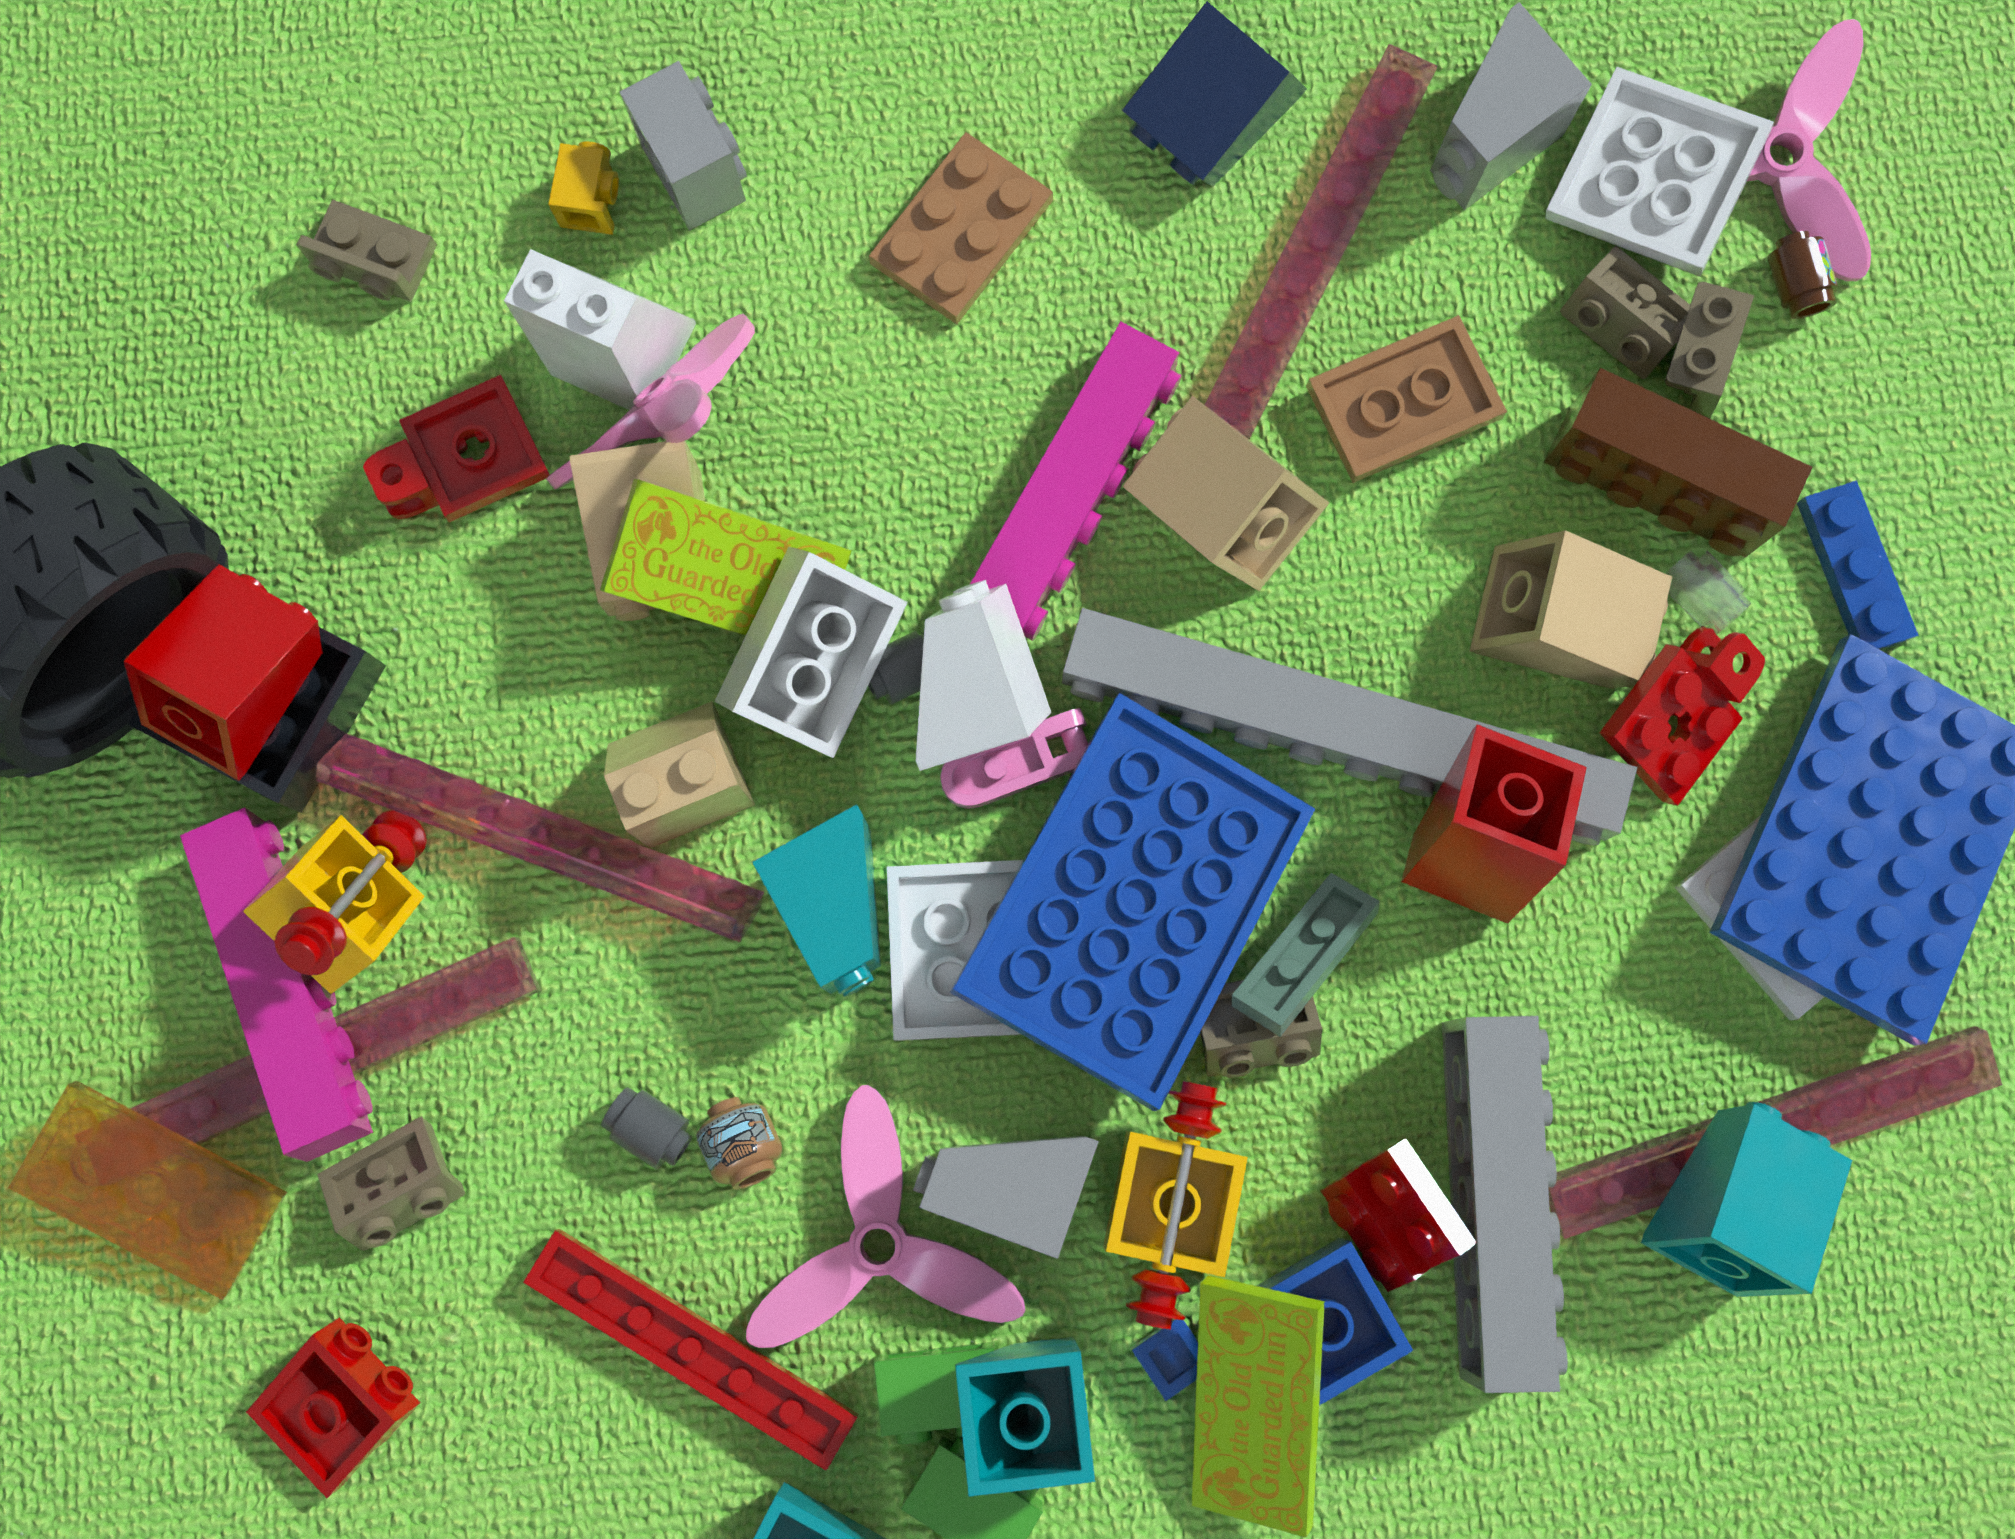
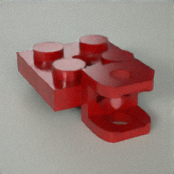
(431, 467)
(1695, 691)

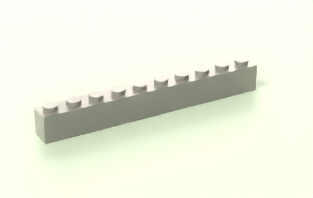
(1307, 714)

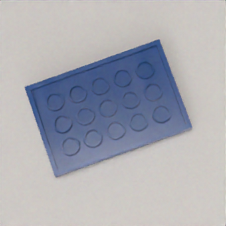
(1877, 842)
(1134, 902)

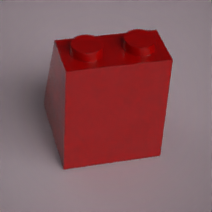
(223, 669)
(1496, 825)

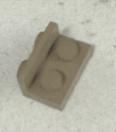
(368, 250)
(1627, 312)
(1708, 344)
(1239, 1044)
(389, 1186)

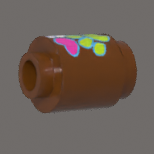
(1803, 274)

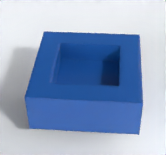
(1169, 1358)

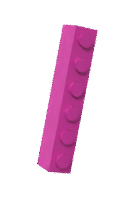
(1079, 471)
(282, 1012)

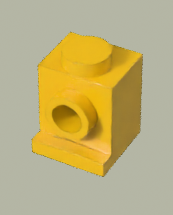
(584, 188)

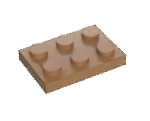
(961, 228)
(1406, 398)

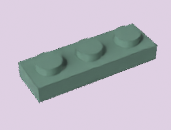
(1305, 954)

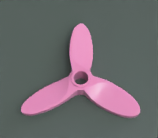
(1806, 190)
(677, 401)
(874, 1195)

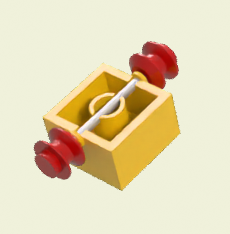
(342, 897)
(1175, 1205)

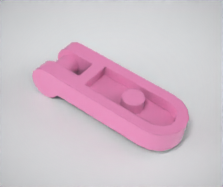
(1015, 765)

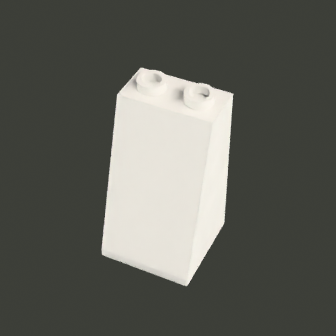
(594, 329)

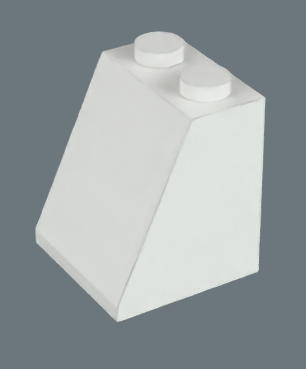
(976, 677)

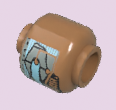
(739, 1143)

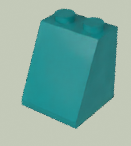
(829, 899)
(1752, 1204)
(1025, 1418)

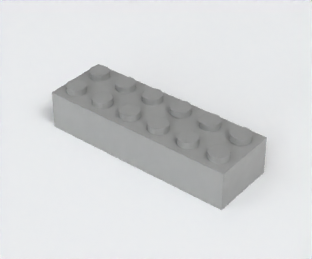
(1502, 1197)

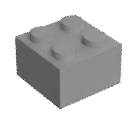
(686, 143)

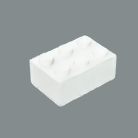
(811, 651)

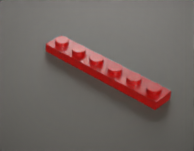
(691, 1349)

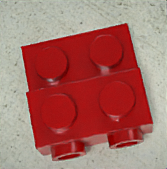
(1397, 1216)
(334, 1405)

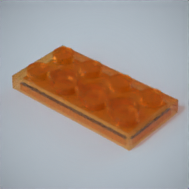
(147, 1189)

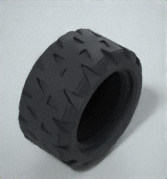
(84, 578)

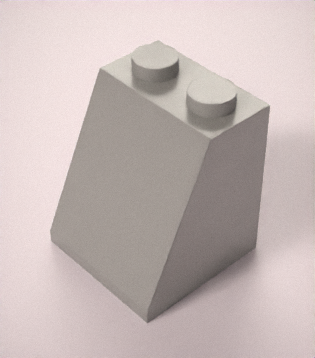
(1510, 112)
(1010, 1188)

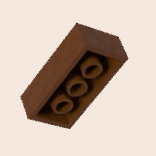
(1676, 465)

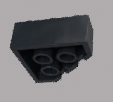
(310, 725)

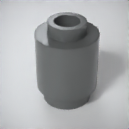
(899, 669)
(647, 1128)

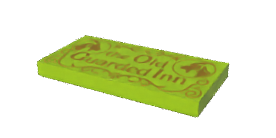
(700, 557)
(1257, 1404)

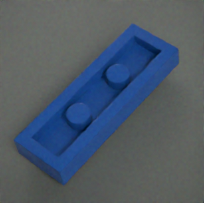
(1857, 566)

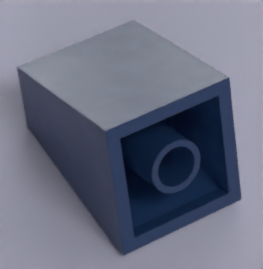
(1211, 98)

